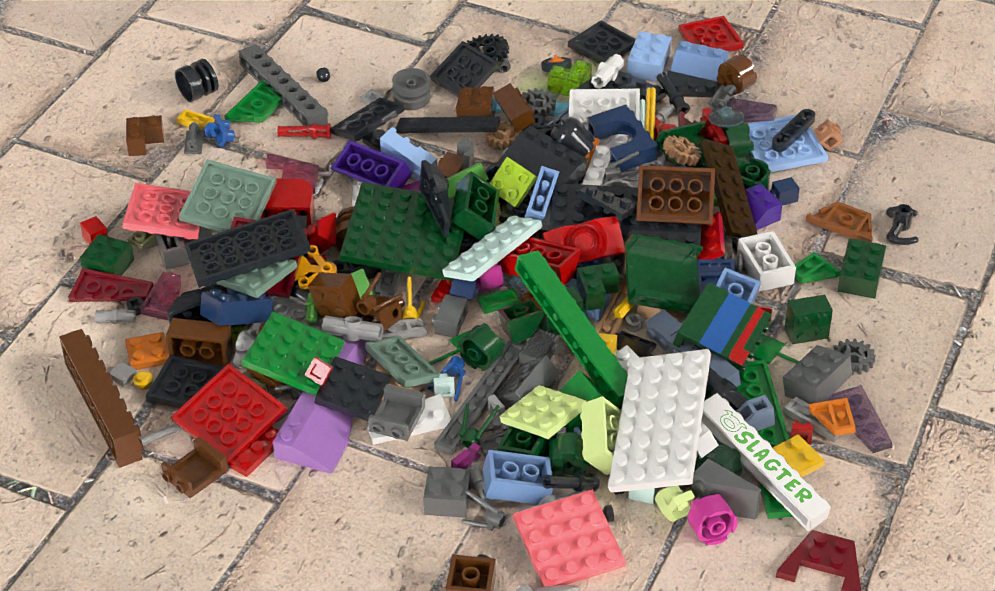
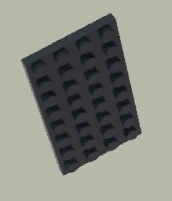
(571, 210)

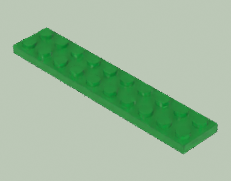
(755, 383)

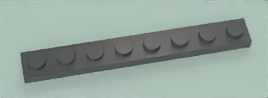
(478, 399)

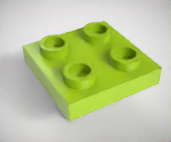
(513, 182)

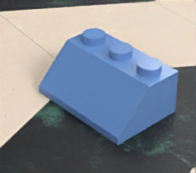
(698, 60)

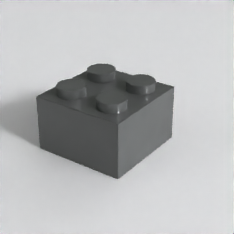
(446, 491)

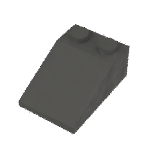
(737, 492)

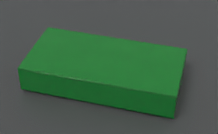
(498, 300)

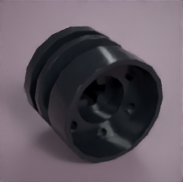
(196, 80)

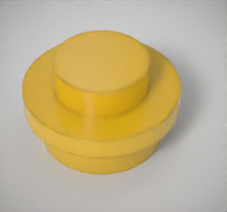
(143, 380)

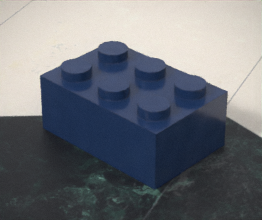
(234, 307)

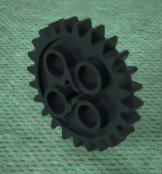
(493, 46)

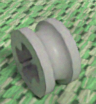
(634, 327)

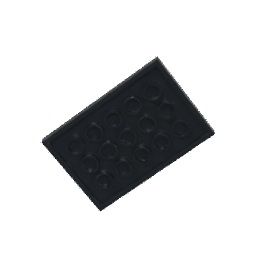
(247, 248)

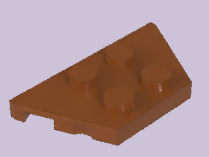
(844, 221)

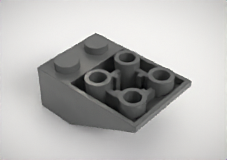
(173, 249)

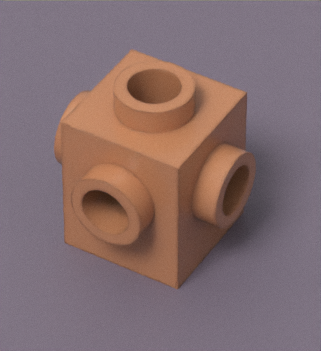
(829, 134)

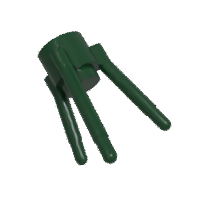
(473, 435)

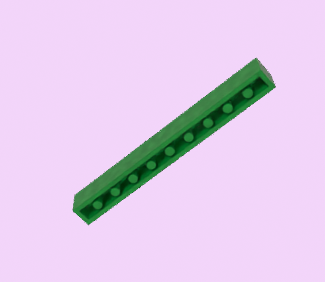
(573, 326)

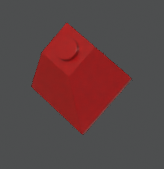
(323, 233)

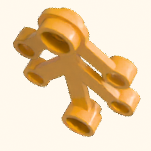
(305, 267)

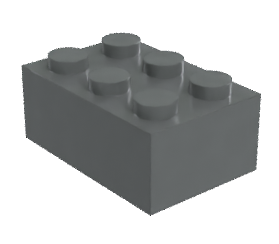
(817, 375)

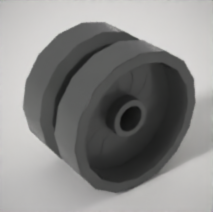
(411, 88)

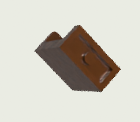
(196, 468)

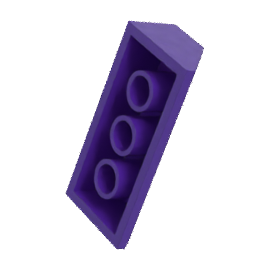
(371, 166)

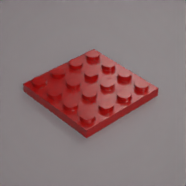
(229, 412)

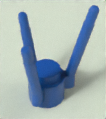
(454, 368)

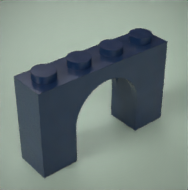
(623, 121)

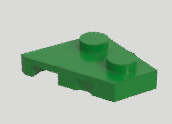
(814, 269)

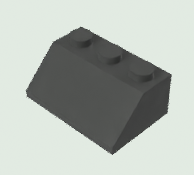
(526, 378)

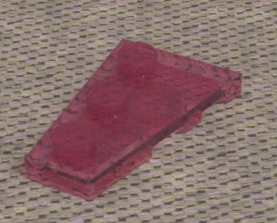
(162, 296)

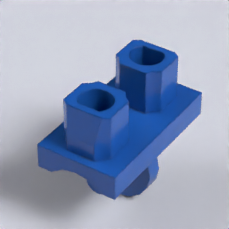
(220, 131)

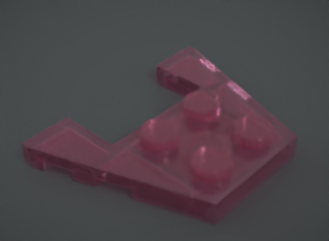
(294, 169)

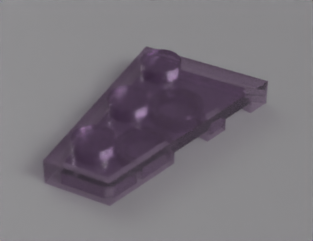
(753, 110)

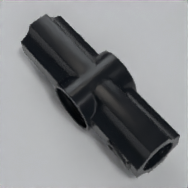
(725, 389)

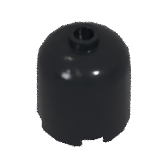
(572, 135)

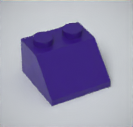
(764, 206)

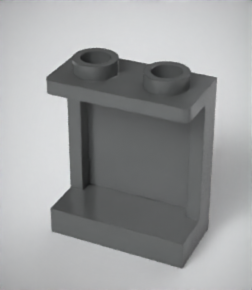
(397, 412)

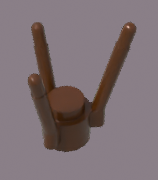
(368, 302)

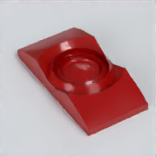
(595, 238)

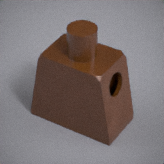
(386, 315)

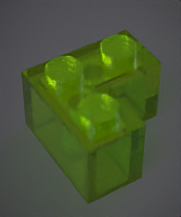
(563, 79)

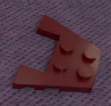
(826, 554)

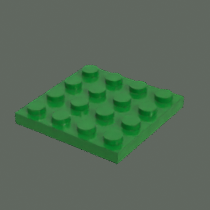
(288, 348)

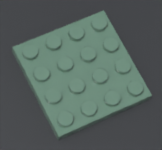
(225, 193)

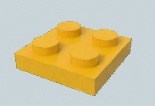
(800, 455)

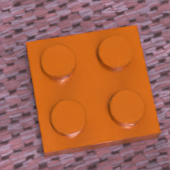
(147, 350)

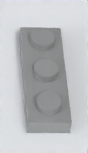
(799, 411)

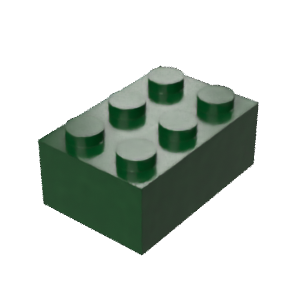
(475, 205)
(861, 268)

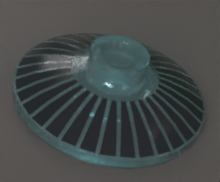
(726, 117)

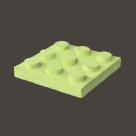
(542, 411)

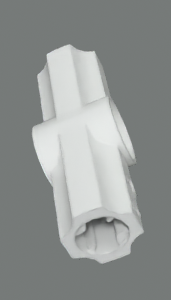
(607, 71)

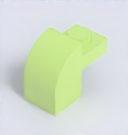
(674, 502)

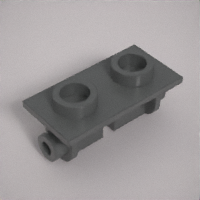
(722, 96)
(194, 139)

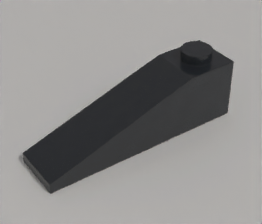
(435, 193)

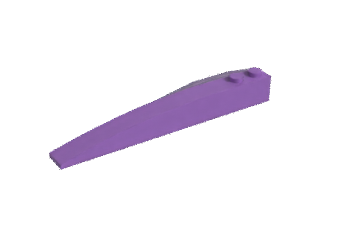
(314, 433)

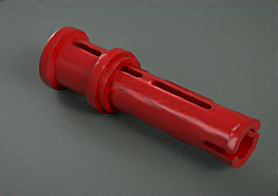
(314, 131)

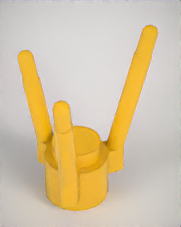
(409, 311)

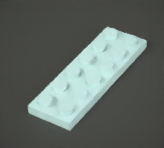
(492, 248)

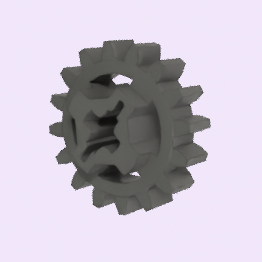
(540, 101)
(857, 352)

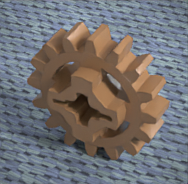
(503, 137)
(682, 150)

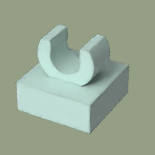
(444, 385)

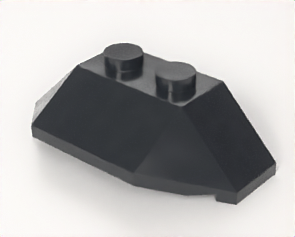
(189, 305)

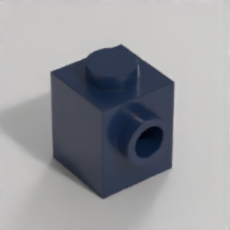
(785, 190)
(464, 289)

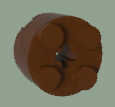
(737, 72)

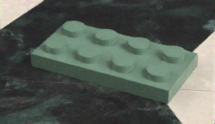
(402, 361)

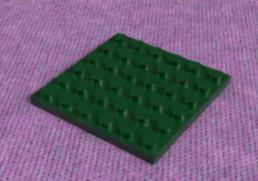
(398, 233)

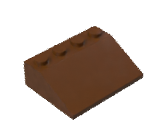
(675, 195)

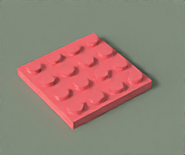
(157, 211)
(569, 539)

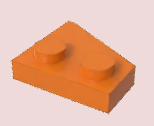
(834, 416)

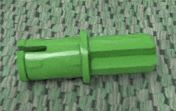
(311, 310)

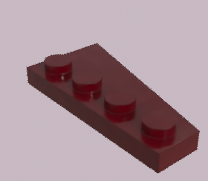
(106, 287)

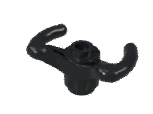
(902, 221)

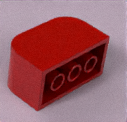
(289, 195)

